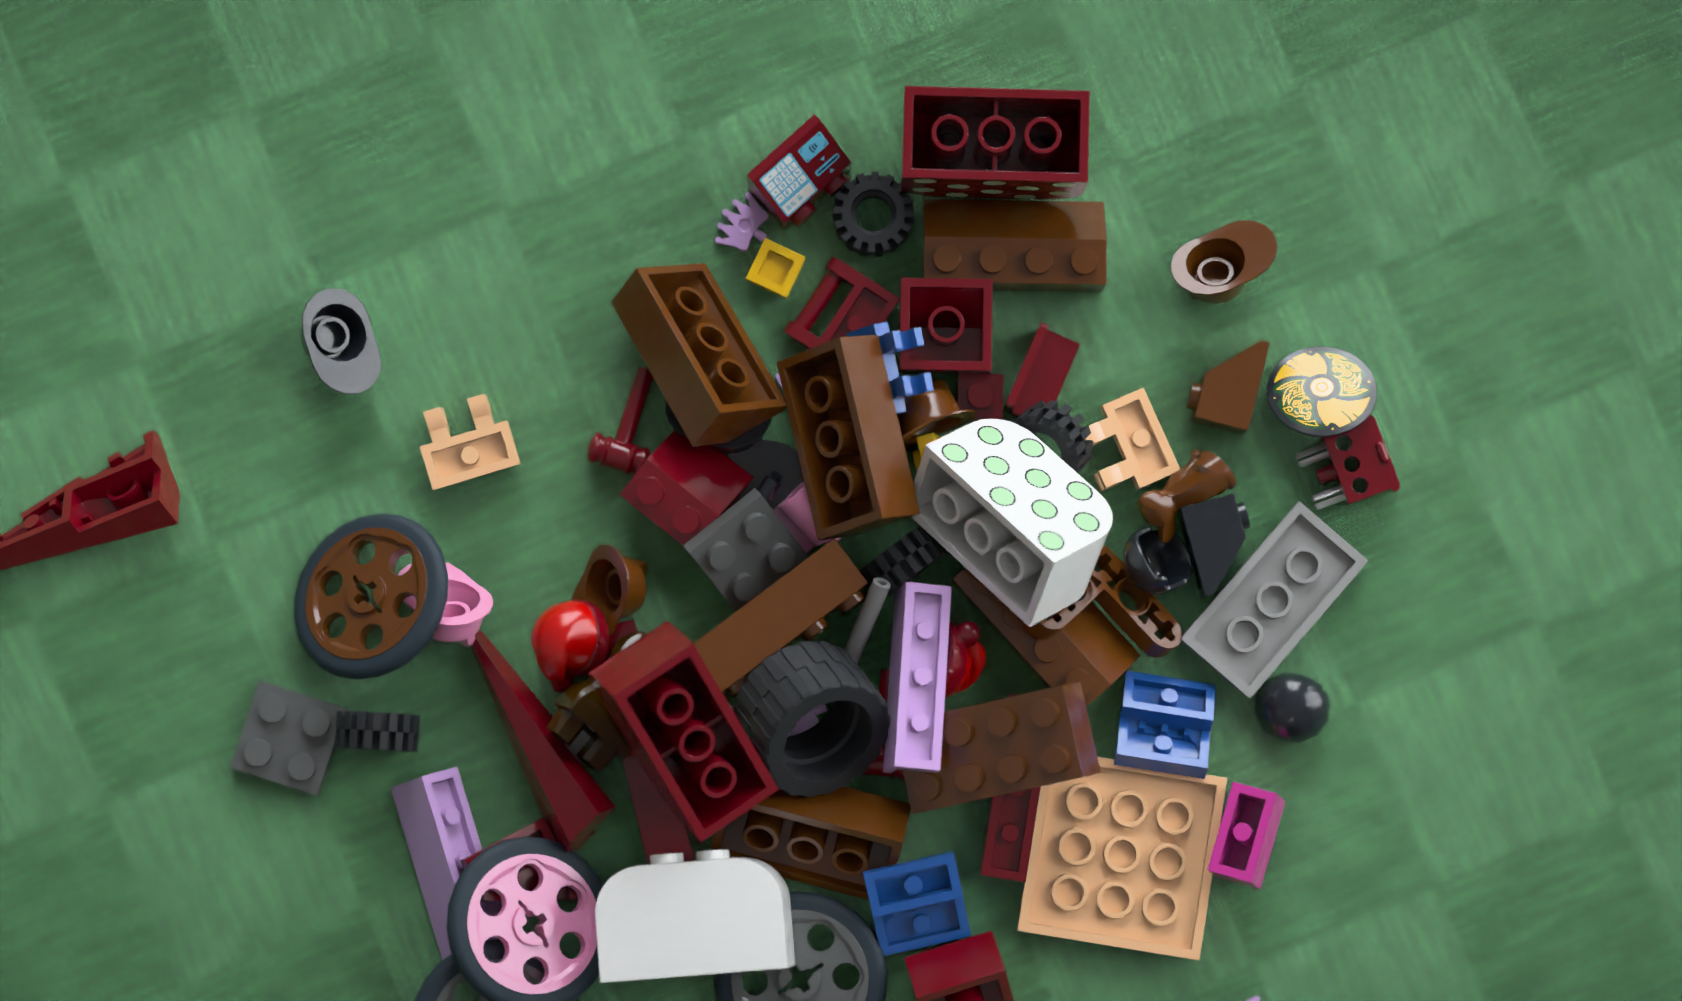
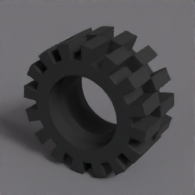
(866, 241)
(1062, 429)
(904, 559)
(377, 731)

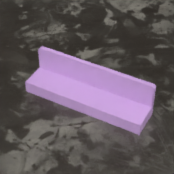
(917, 677)
(438, 836)

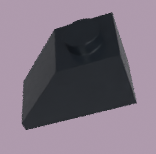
(1213, 538)

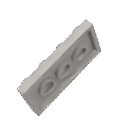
(1273, 600)

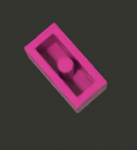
(1246, 835)

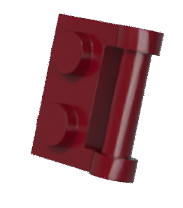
(864, 306)

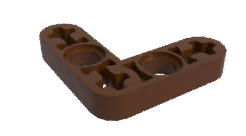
(1108, 598)

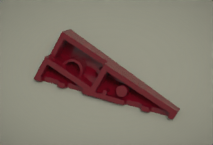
(117, 503)
(559, 783)

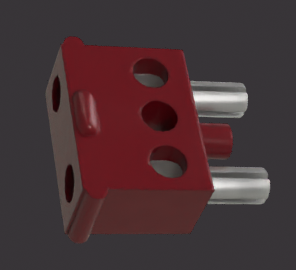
(1372, 459)

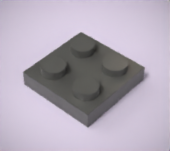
(745, 550)
(287, 738)

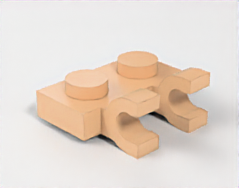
(1139, 440)
(468, 454)

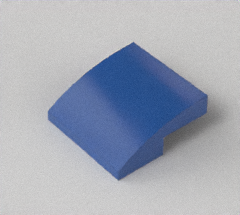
(1165, 724)
(917, 903)

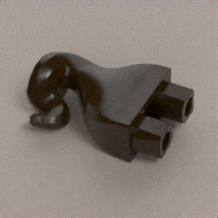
(583, 710)

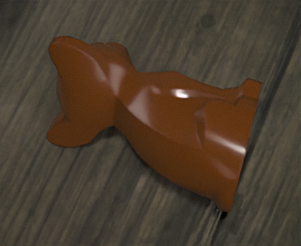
(1195, 482)

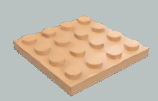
(1124, 860)

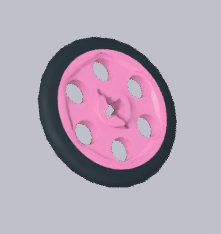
(470, 927)

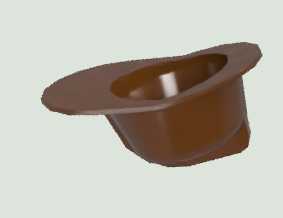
(1224, 260)
(931, 413)
(613, 584)

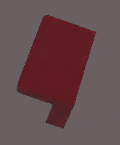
(1042, 371)

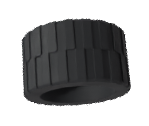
(839, 744)

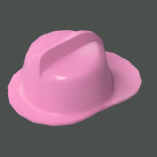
(464, 607)

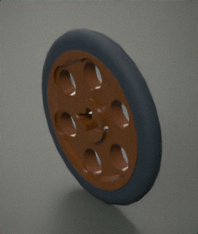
(402, 637)

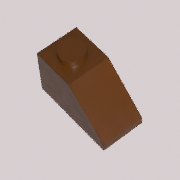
(1229, 391)

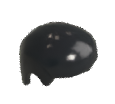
(1155, 564)
(1292, 707)

